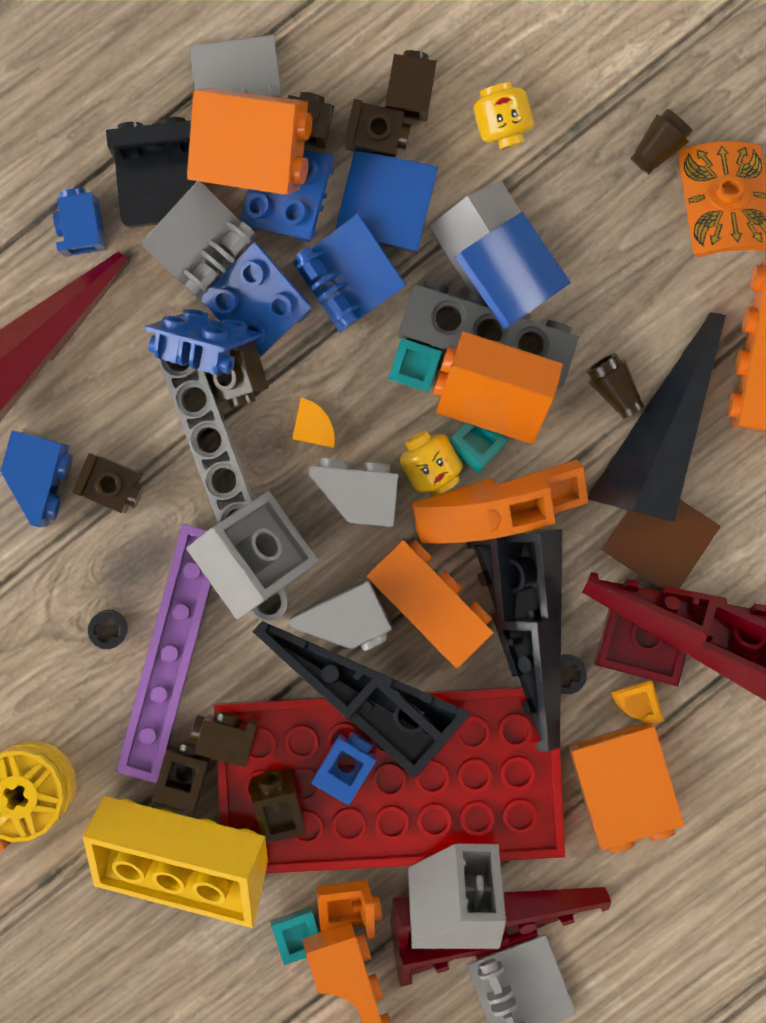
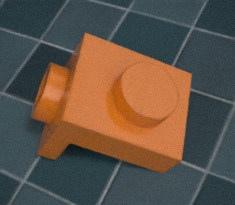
(348, 903)

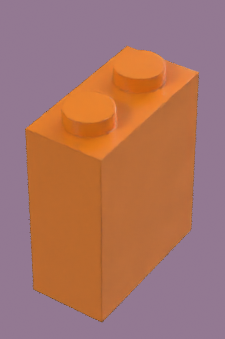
(248, 140)
(496, 387)
(626, 787)

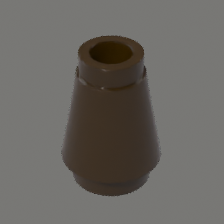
(661, 141)
(615, 384)

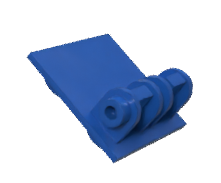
(291, 213)
(349, 272)
(258, 295)
(198, 340)

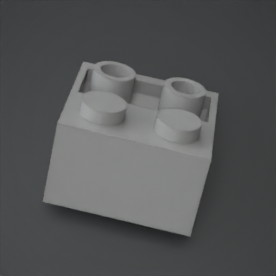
(359, 495)
(457, 899)

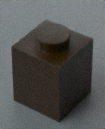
(411, 84)

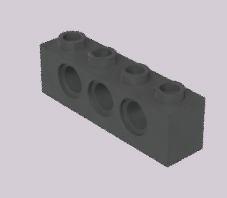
(428, 300)

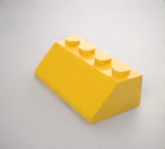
(176, 860)

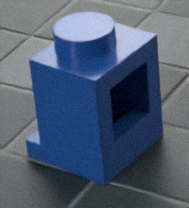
(79, 223)
(340, 782)

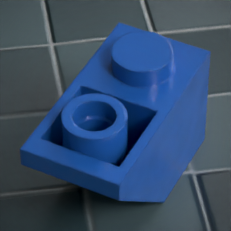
(34, 473)

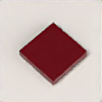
(638, 652)

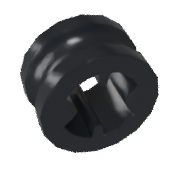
(114, 640)
(575, 684)

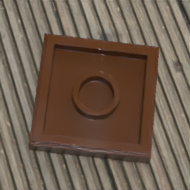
(659, 548)

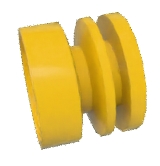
(47, 784)

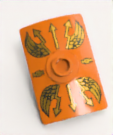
(724, 196)

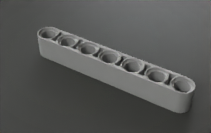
(211, 463)

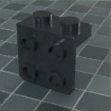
(150, 168)

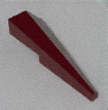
(47, 327)
(698, 624)
(523, 912)

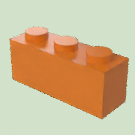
(431, 602)

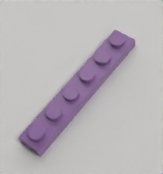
(166, 663)

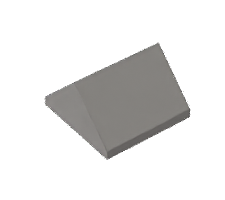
(471, 221)

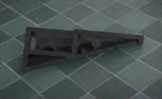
(655, 456)
(527, 596)
(393, 714)

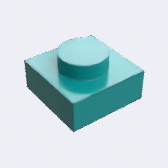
(414, 365)
(477, 445)
(290, 931)

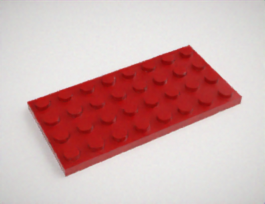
(476, 790)

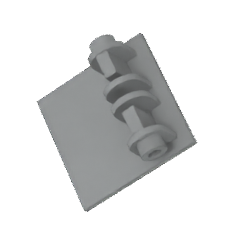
(238, 66)
(198, 239)
(522, 984)

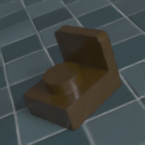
(277, 805)

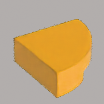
(313, 425)
(639, 701)

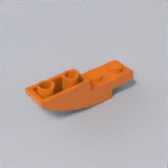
(500, 510)

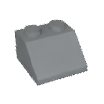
(252, 554)
(347, 618)

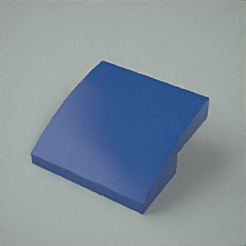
(389, 197)
(512, 269)

